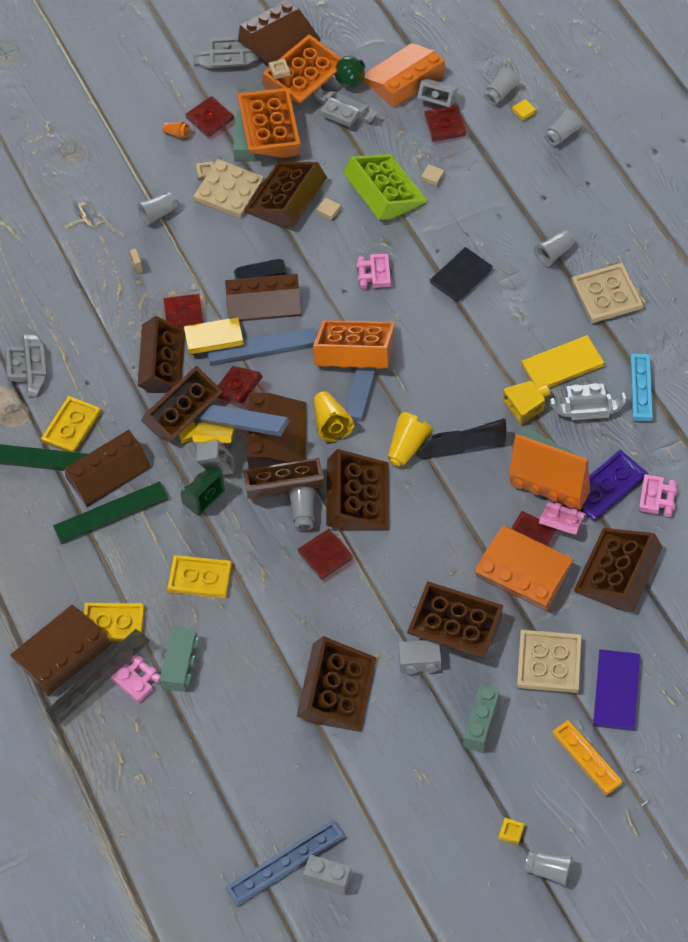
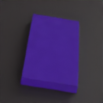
(611, 484)
(616, 690)

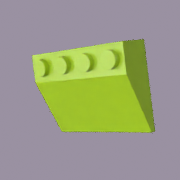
(383, 185)

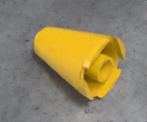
(331, 418)
(407, 438)

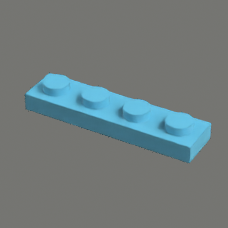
(641, 387)

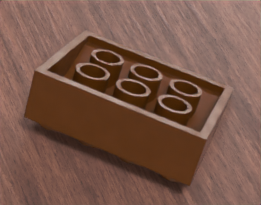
(275, 31)
(287, 192)
(273, 449)
(357, 492)
(619, 567)
(456, 619)
(60, 649)
(336, 685)

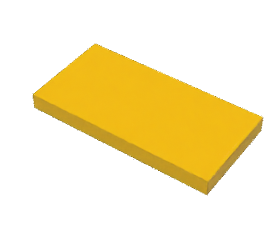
(563, 363)

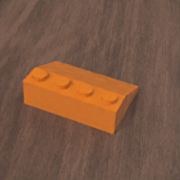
(309, 69)
(403, 72)
(269, 123)
(354, 344)
(549, 472)
(523, 567)

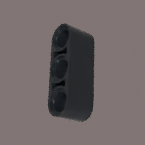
(261, 269)

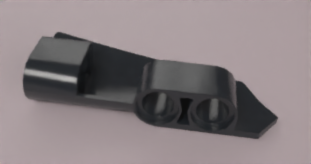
(457, 441)

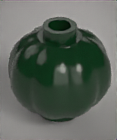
(350, 71)

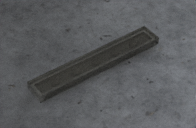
(97, 676)

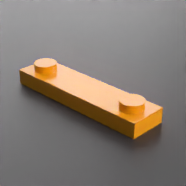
(587, 757)

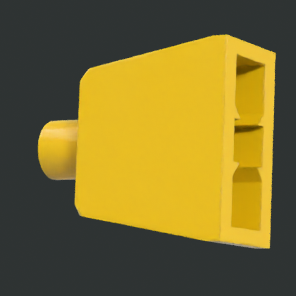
(525, 400)

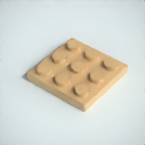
(228, 188)
(607, 293)
(549, 661)

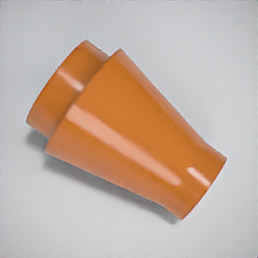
(177, 129)

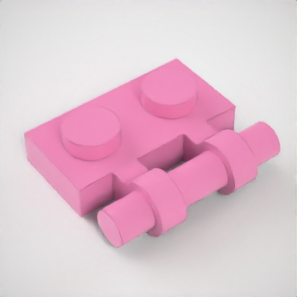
(379, 271)
(651, 495)
(562, 517)
(134, 684)

